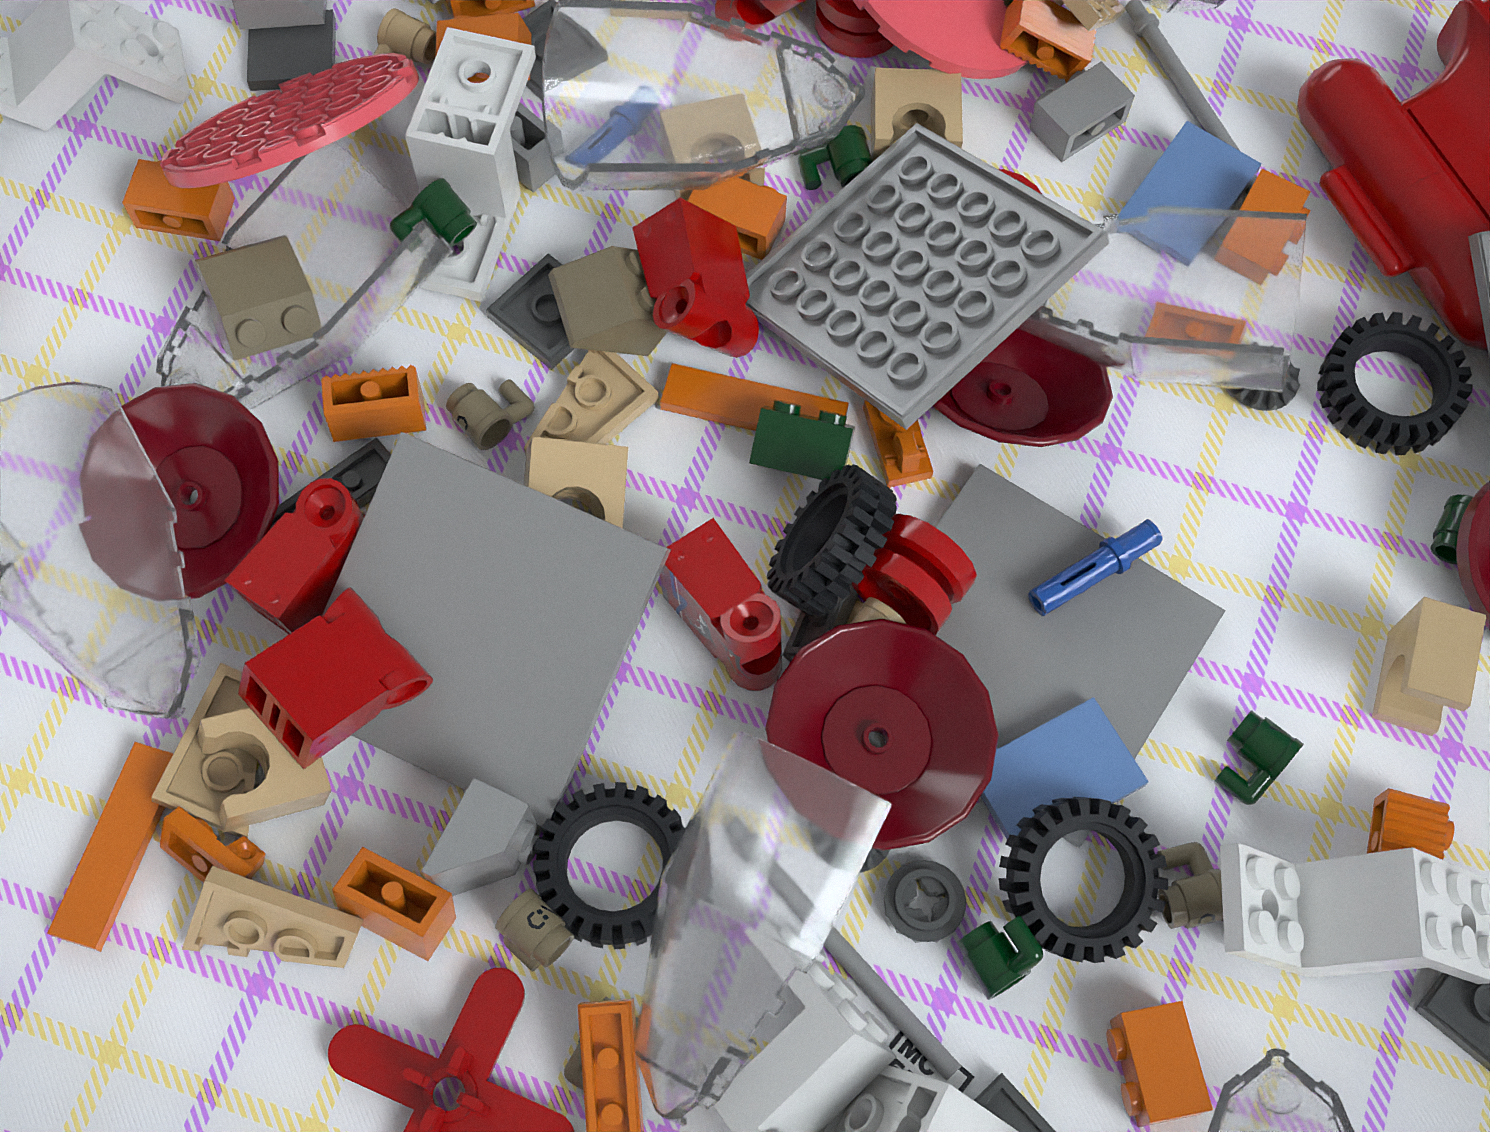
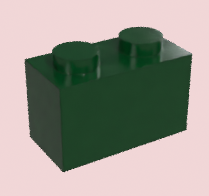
(800, 441)

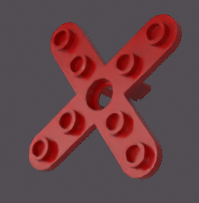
(468, 1055)

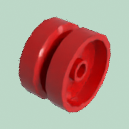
(849, 29)
(918, 573)

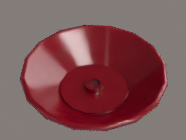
(1030, 394)
(222, 451)
(911, 692)

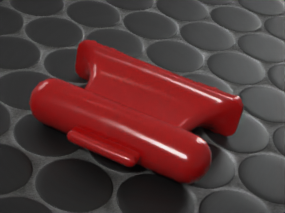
(1416, 169)

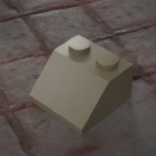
(258, 297)
(607, 303)

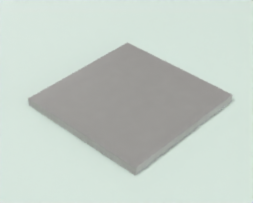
(918, 272)
(507, 609)
(1115, 642)

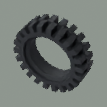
(1441, 367)
(832, 540)
(562, 833)
(1140, 881)

